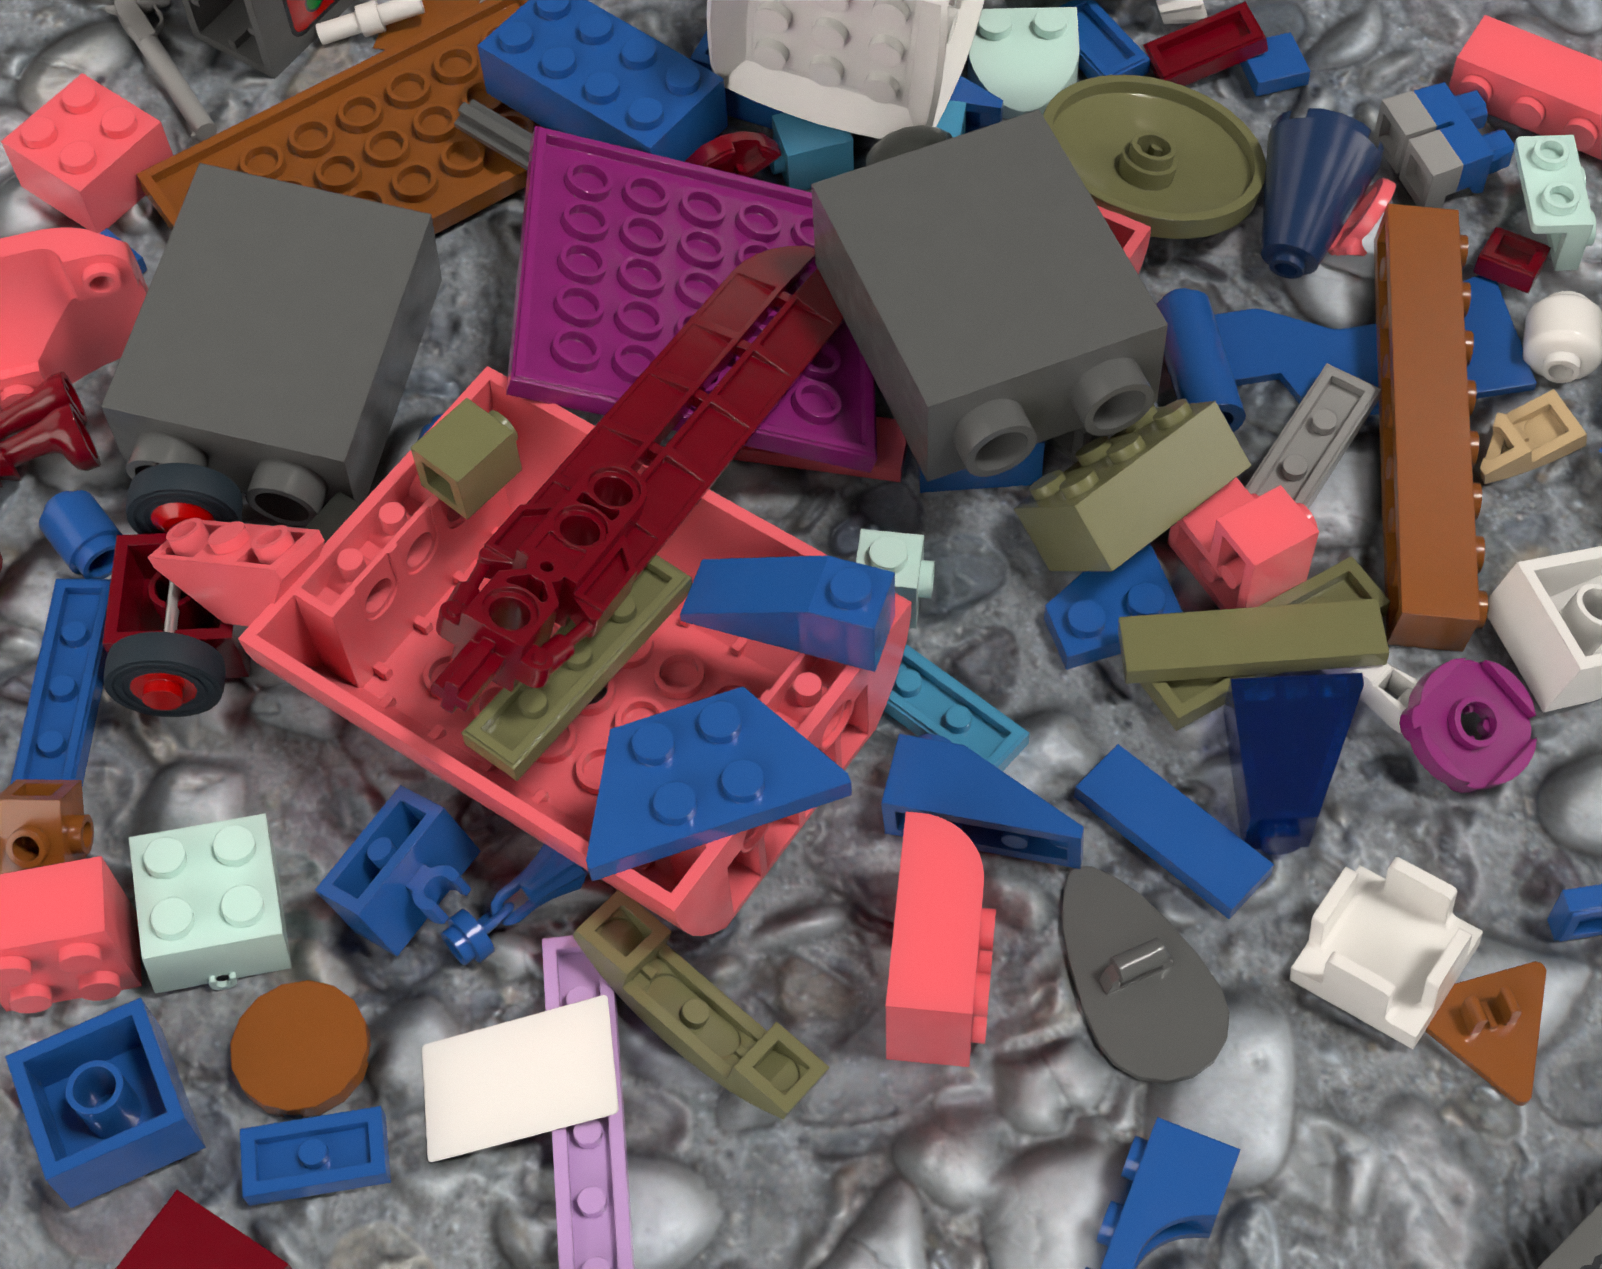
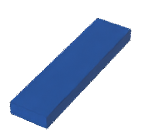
(66, 684)

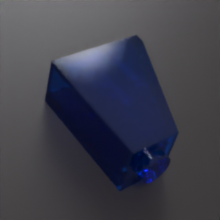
(1285, 752)

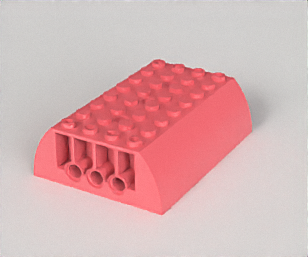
(368, 648)

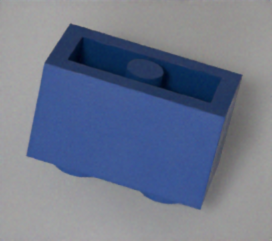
(399, 871)

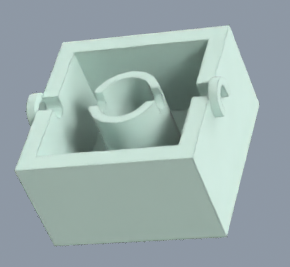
(209, 904)

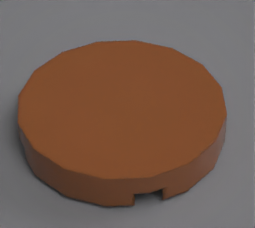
(300, 1049)

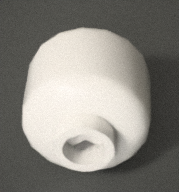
(1562, 335)

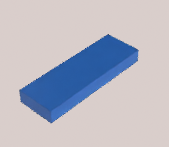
(1173, 831)

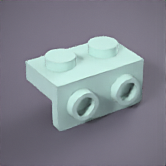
(1556, 196)

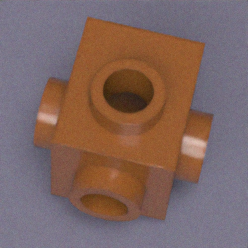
(43, 824)

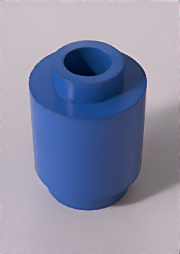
(80, 533)

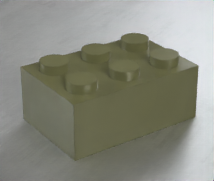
(1131, 487)

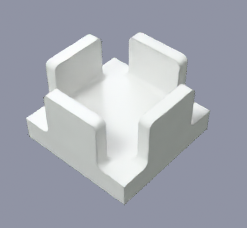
(1387, 948)

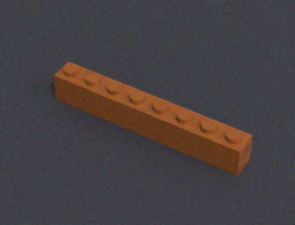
(1426, 431)

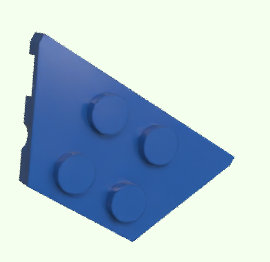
(701, 779)

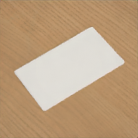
(519, 1079)

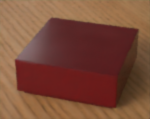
(1512, 259)

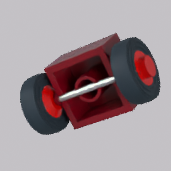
(159, 641)

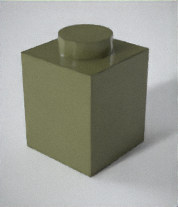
(467, 457)

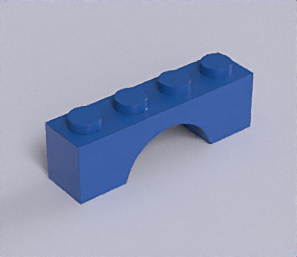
(1173, 1193)

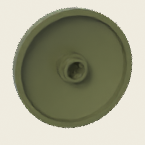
(1159, 153)

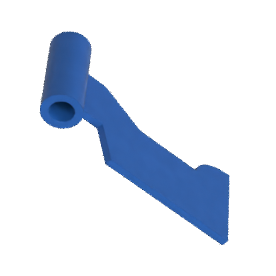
(1221, 351)

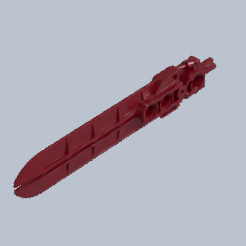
(602, 521)

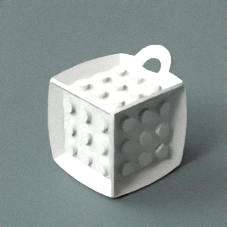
(844, 61)

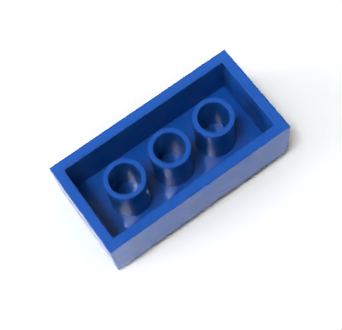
(601, 79)

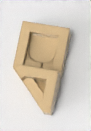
(1531, 438)

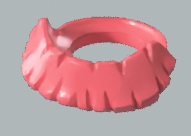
(1363, 218)

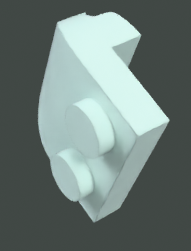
(1025, 55)

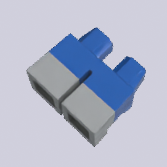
(1437, 144)

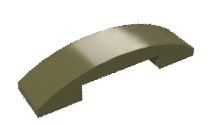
(693, 1014)

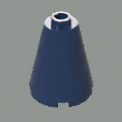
(1312, 185)

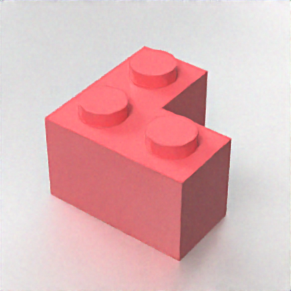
(1246, 545)

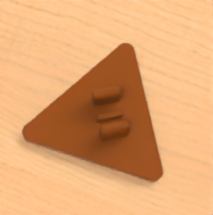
(1496, 1027)

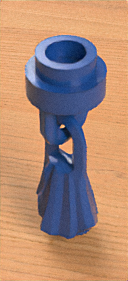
(541, 881)

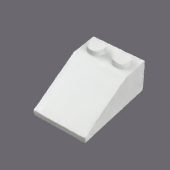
(1553, 625)

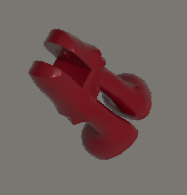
(45, 424)

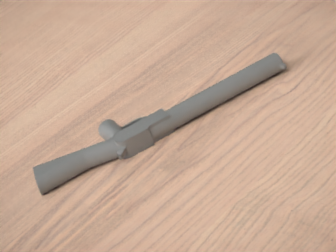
(134, 21)

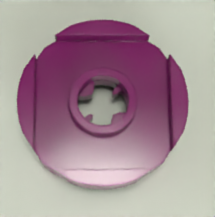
(1436, 730)

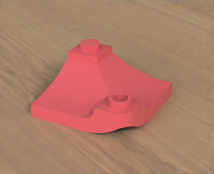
(63, 305)

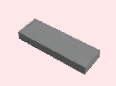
(1316, 436)

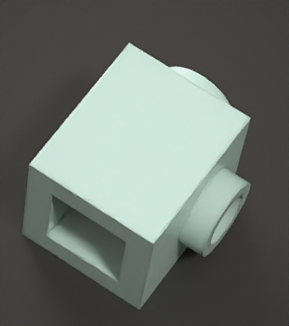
(904, 556)

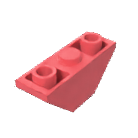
(235, 565)

